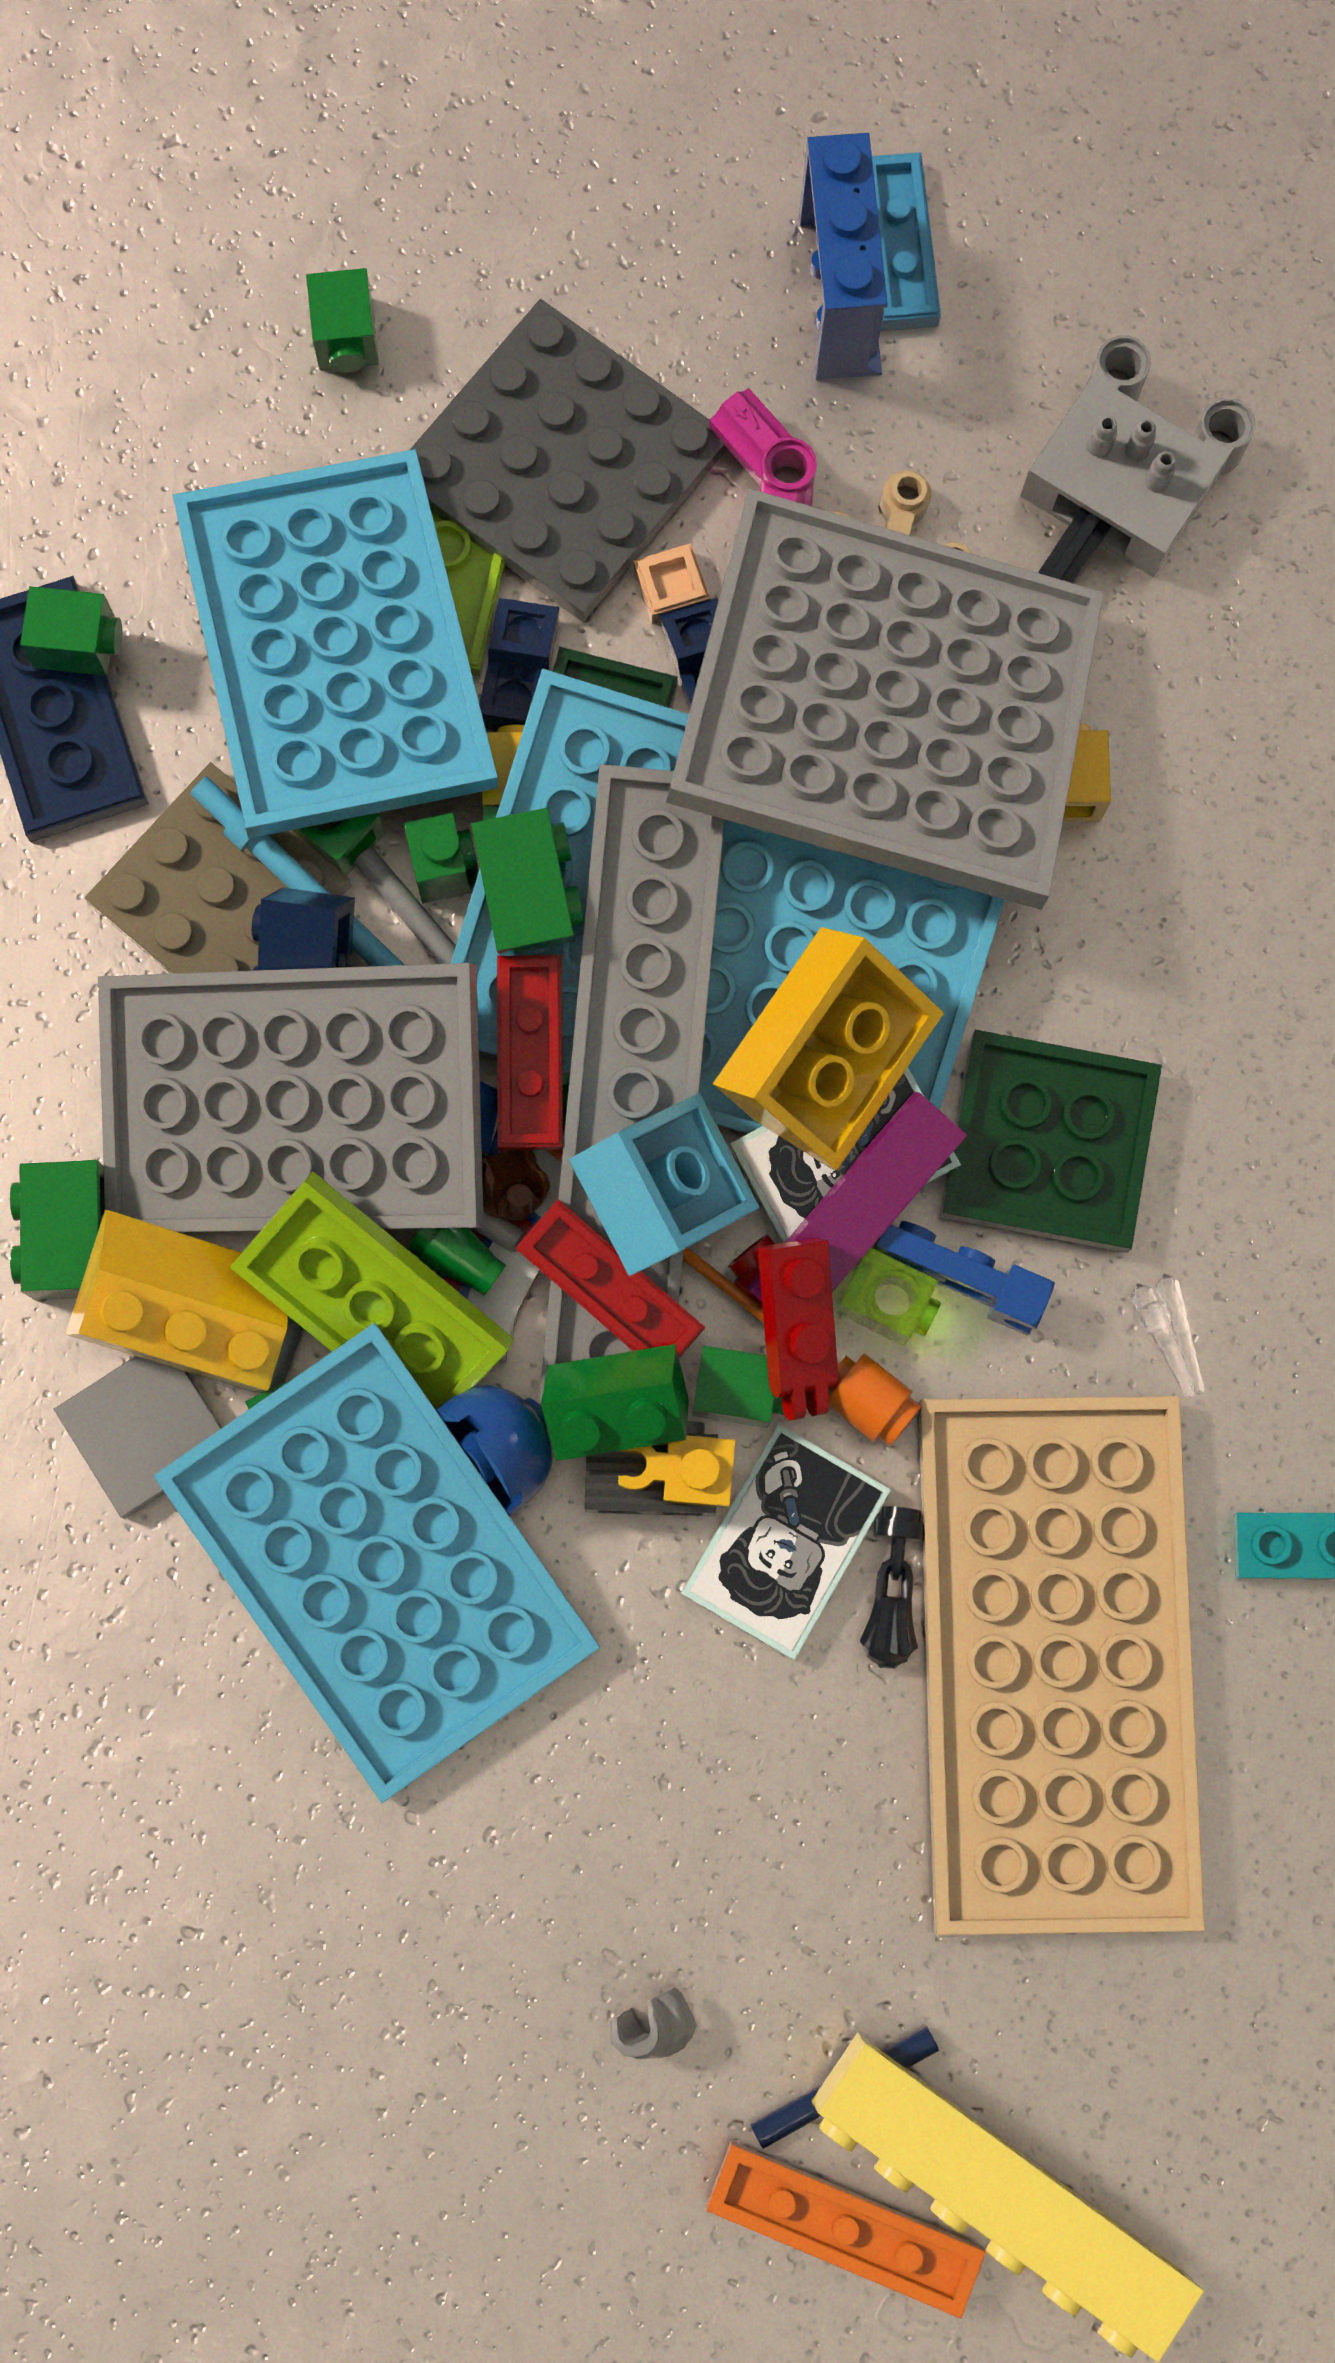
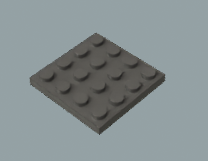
(564, 459)

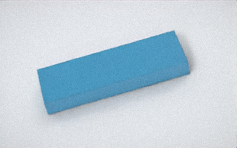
(906, 242)

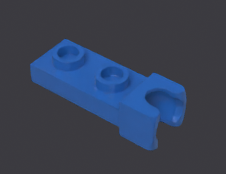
(1014, 1297)

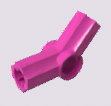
(764, 446)

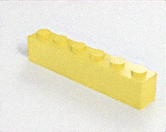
(1007, 2199)

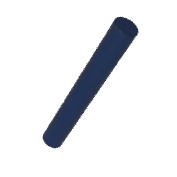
(802, 2111)

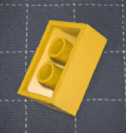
(829, 1046)
(176, 1305)

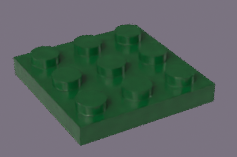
(1052, 1141)

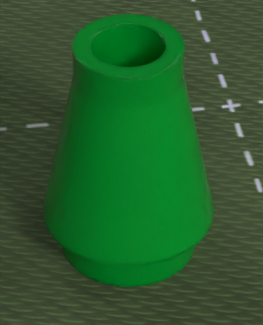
(458, 1256)

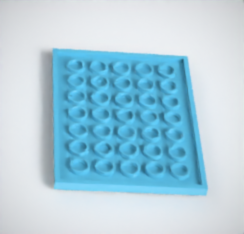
(768, 895)

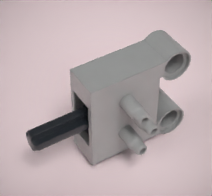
(1127, 472)

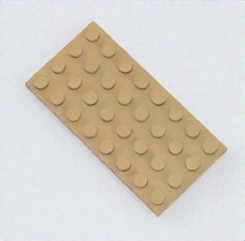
(1059, 1667)

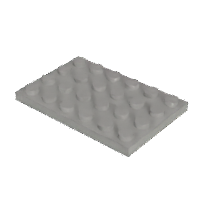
(255, 1078)

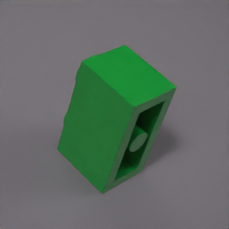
(525, 882)
(59, 1222)
(615, 1402)

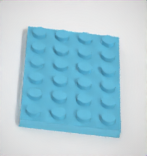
(334, 643)
(377, 1562)

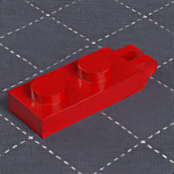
(799, 1325)

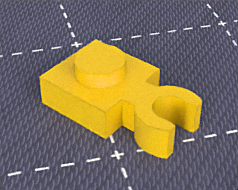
(693, 1471)

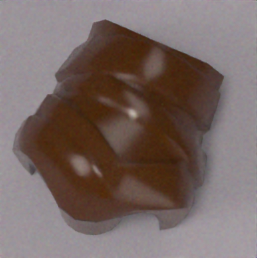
(513, 1184)

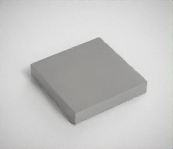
(135, 1427)

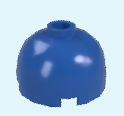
(503, 1441)

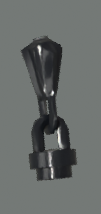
(890, 1629)

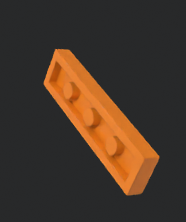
(846, 2229)

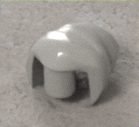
(669, 2023)

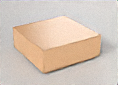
(670, 581)

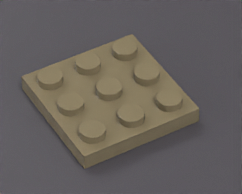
(192, 892)

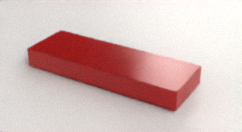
(529, 1052)
(596, 1279)

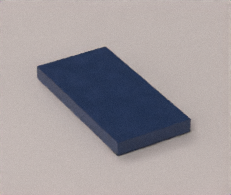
(60, 737)

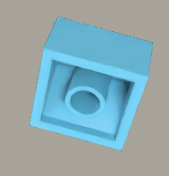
(664, 1183)

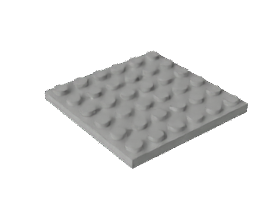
(890, 700)

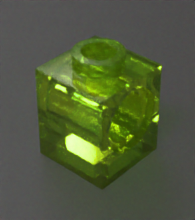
(879, 1270)

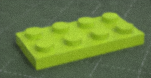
(345, 1272)

